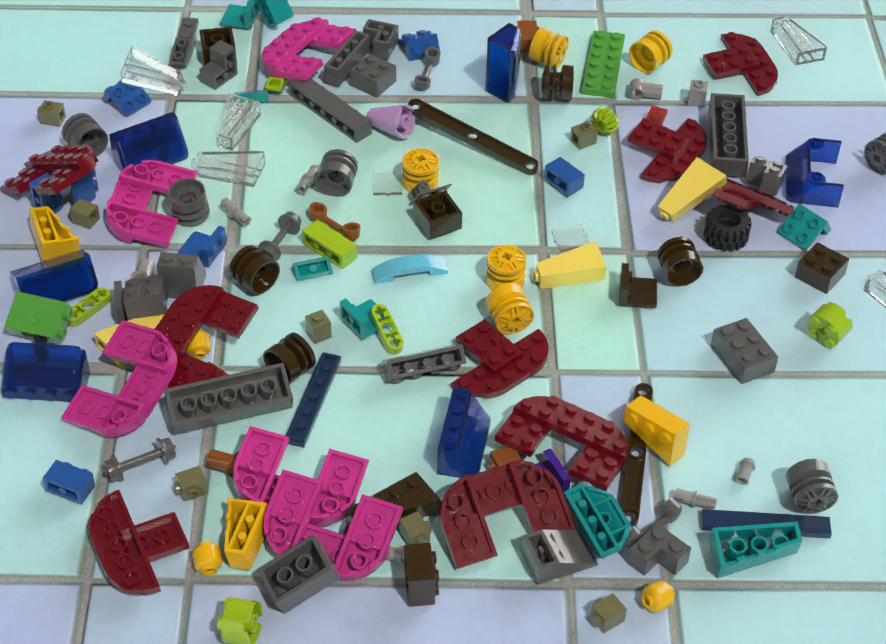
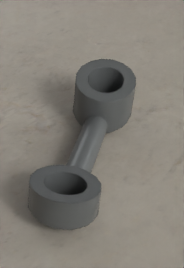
(431, 59)
(670, 512)

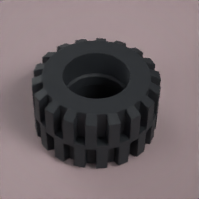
(727, 228)

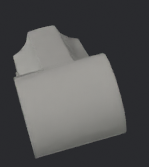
(640, 89)
(144, 269)

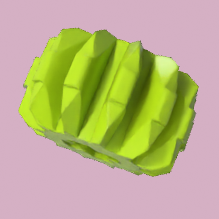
(604, 120)

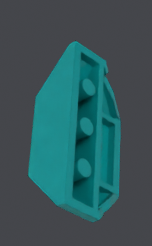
(599, 518)

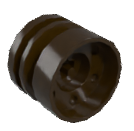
(558, 82)
(680, 261)
(254, 269)
(294, 353)

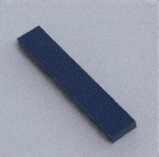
(313, 399)
(809, 525)

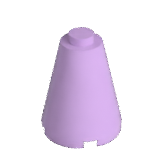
(393, 119)

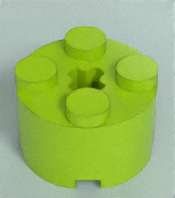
(829, 324)
(240, 621)

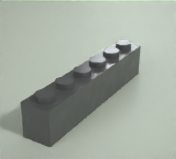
(331, 109)

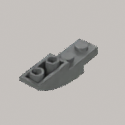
(185, 42)

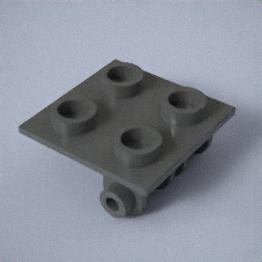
(423, 190)

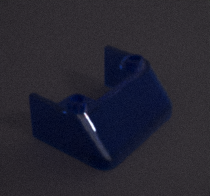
(807, 186)

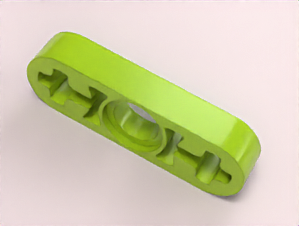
(98, 299)
(387, 320)

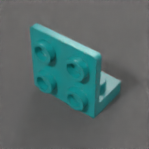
(274, 11)
(241, 16)
(803, 227)
(359, 317)

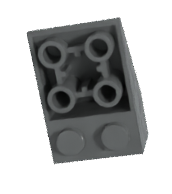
(556, 553)

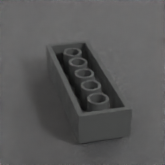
(728, 134)
(228, 398)

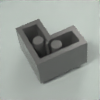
(382, 37)
(221, 67)
(766, 174)
(659, 547)

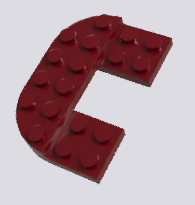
(65, 163)
(197, 307)
(603, 440)
(493, 491)

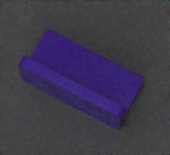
(554, 466)

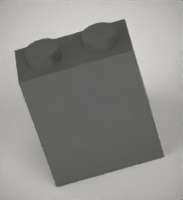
(180, 272)

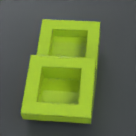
(276, 83)

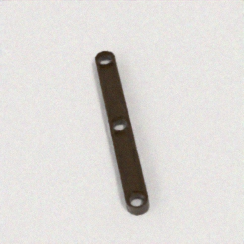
(482, 142)
(634, 467)

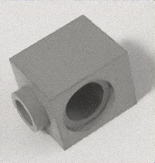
(697, 93)

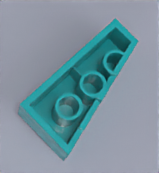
(752, 545)

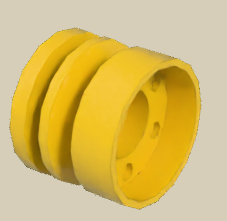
(548, 47)
(650, 51)
(420, 165)
(505, 266)
(509, 308)

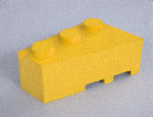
(50, 234)
(658, 428)
(244, 532)

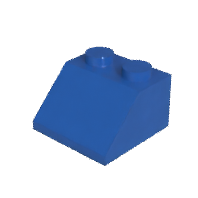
(85, 187)

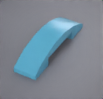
(407, 265)

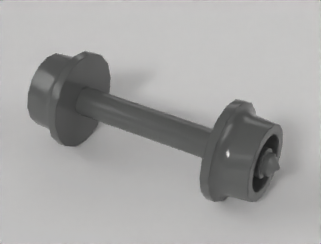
(290, 224)
(114, 469)

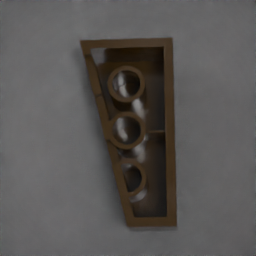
(411, 494)

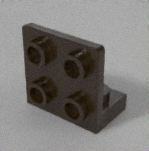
(636, 290)

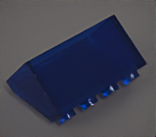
(503, 62)
(151, 140)
(58, 278)
(43, 371)
(462, 436)

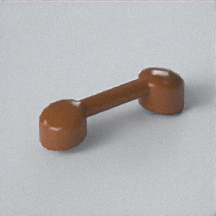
(319, 211)

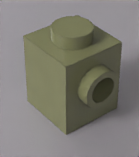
(51, 113)
(583, 135)
(84, 214)
(318, 326)
(190, 483)
(414, 529)
(607, 613)

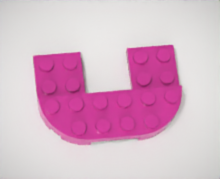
(280, 55)
(128, 204)
(119, 414)
(257, 478)
(353, 554)

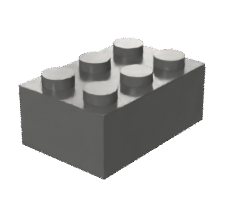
(744, 350)
(299, 573)

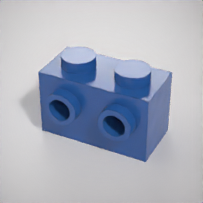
(564, 176)
(54, 202)
(69, 481)

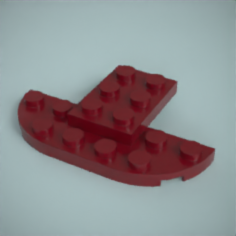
(746, 57)
(673, 149)
(749, 198)
(501, 361)
(129, 548)

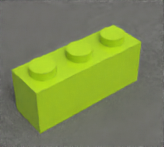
(329, 243)

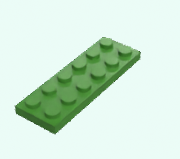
(603, 64)

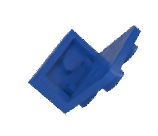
(417, 43)
(127, 98)
(205, 246)

